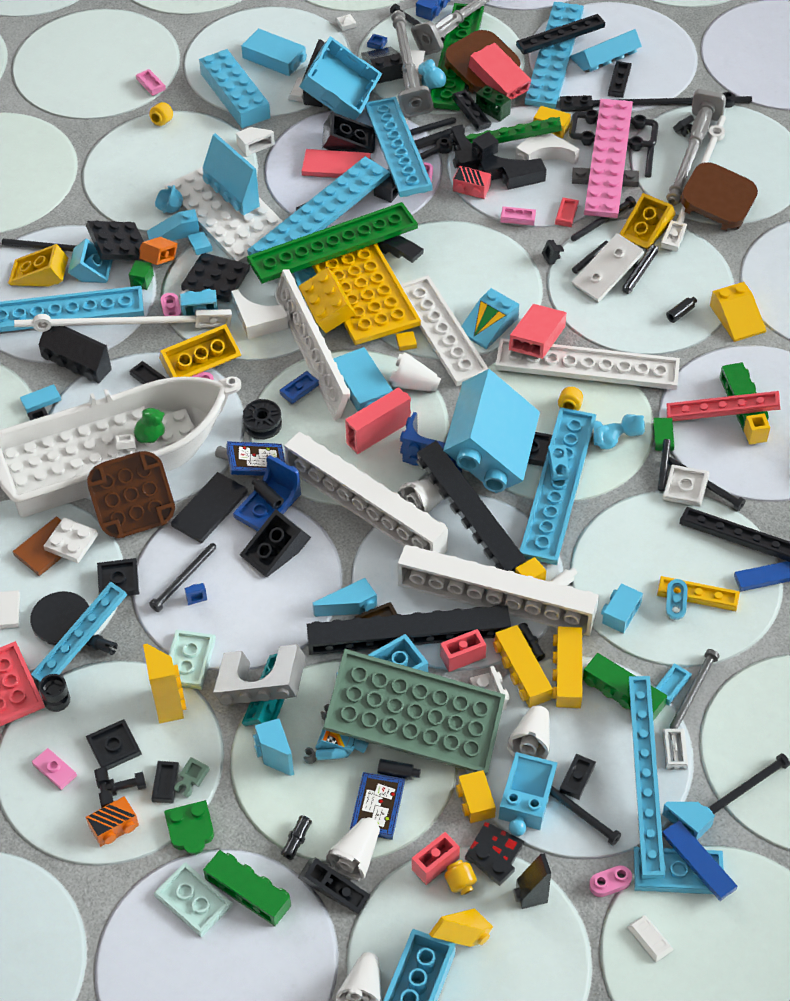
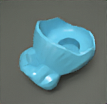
(431, 75)

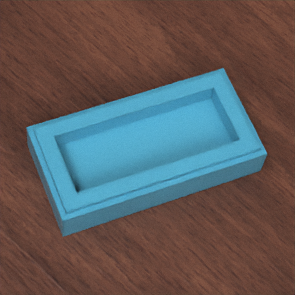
(200, 243)
(40, 398)
(673, 682)

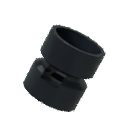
(54, 692)

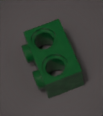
(493, 103)

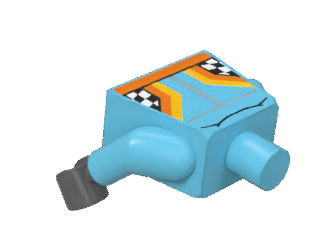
(333, 745)

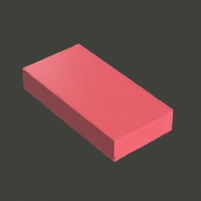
(566, 212)

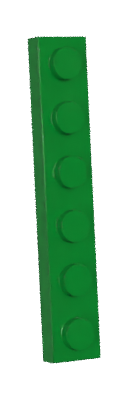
(523, 131)

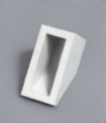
(254, 140)

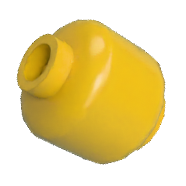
(161, 114)
(570, 398)
(460, 877)

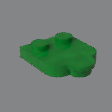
(190, 827)

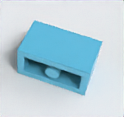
(621, 608)

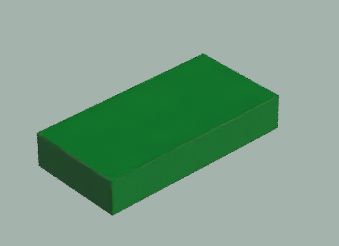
(663, 430)

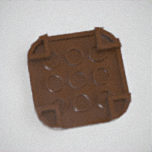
(459, 53)
(719, 195)
(130, 494)

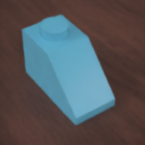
(691, 814)

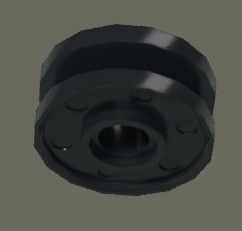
(262, 419)

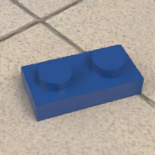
(299, 387)

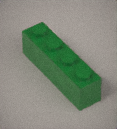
(737, 381)
(614, 683)
(247, 887)

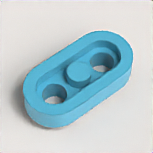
(676, 600)

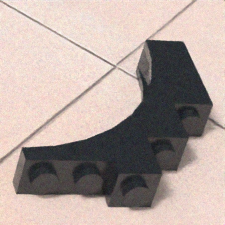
(512, 172)

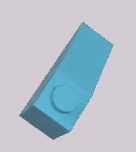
(176, 226)
(347, 601)

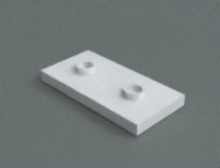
(607, 267)

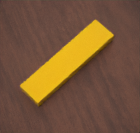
(704, 594)

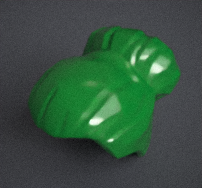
(150, 426)

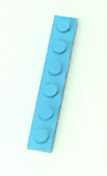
(80, 632)

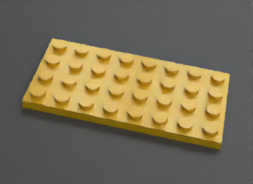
(373, 294)

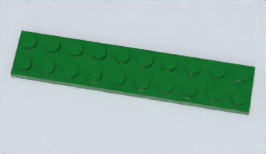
(442, 96)
(332, 242)

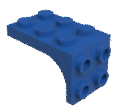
(413, 442)
(284, 481)

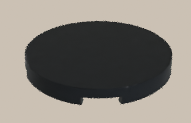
(56, 615)

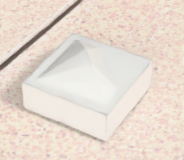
(346, 22)
(125, 441)

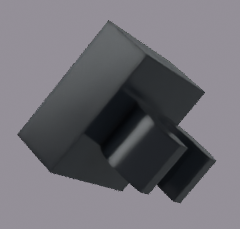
(683, 125)
(551, 251)

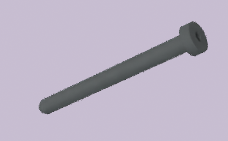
(711, 656)

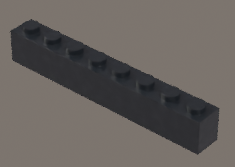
(470, 507)

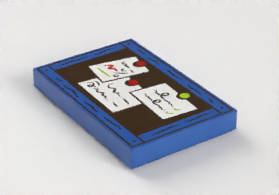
(250, 457)
(379, 799)

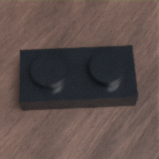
(577, 776)
(491, 862)

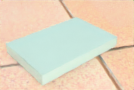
(192, 655)
(193, 899)

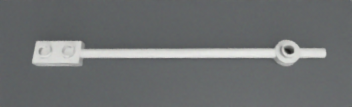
(676, 229)
(201, 319)

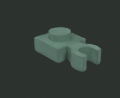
(192, 774)

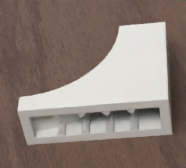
(547, 147)
(259, 319)

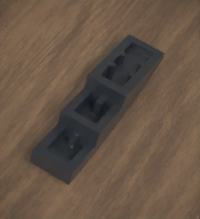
(401, 247)

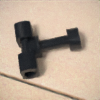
(109, 788)

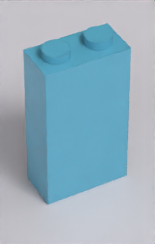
(273, 52)
(362, 378)

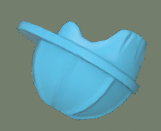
(169, 200)

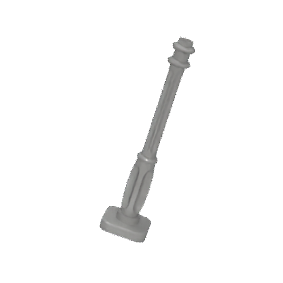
(428, 35)
(415, 98)
(706, 107)

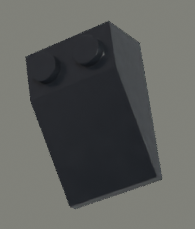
(386, 61)
(347, 135)
(274, 544)

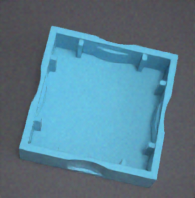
(340, 79)

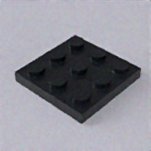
(115, 239)
(216, 274)

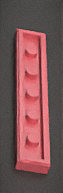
(724, 406)

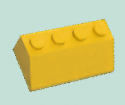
(199, 353)
(165, 685)

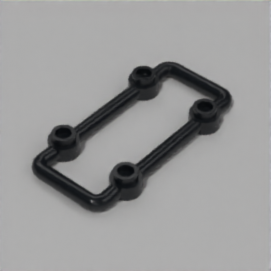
(635, 142)

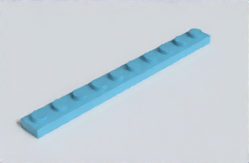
(646, 778)

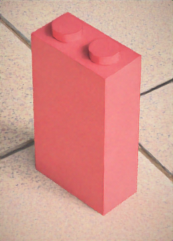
(499, 71)
(537, 331)
(377, 420)

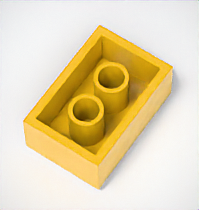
(326, 300)

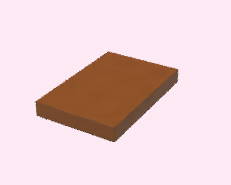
(33, 552)

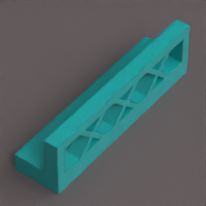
(264, 710)

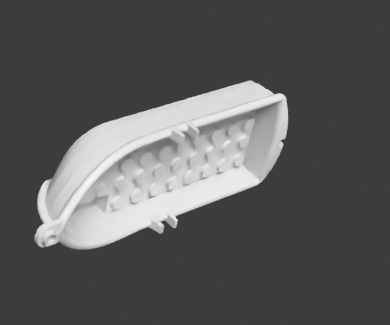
(51, 456)

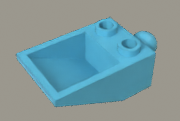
(527, 793)

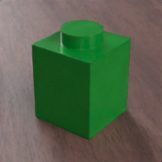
(141, 274)

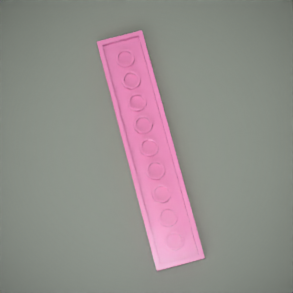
(608, 158)

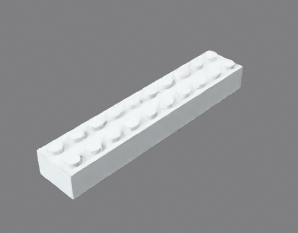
(365, 496)
(490, 586)

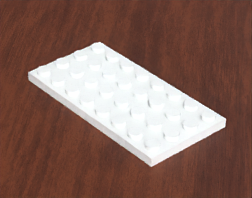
(220, 220)

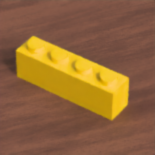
(523, 666)
(568, 667)

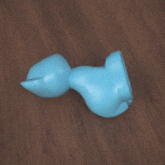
(607, 435)

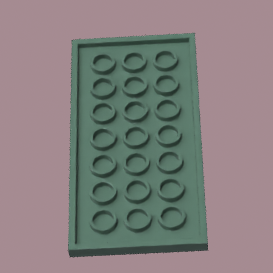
(414, 712)

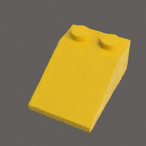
(647, 221)
(40, 268)
(737, 311)

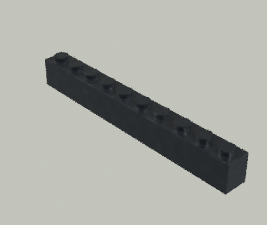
(418, 626)

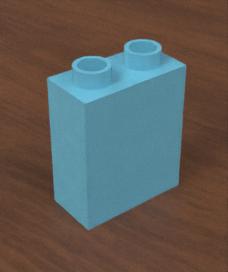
(492, 431)

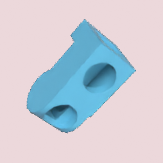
(558, 462)

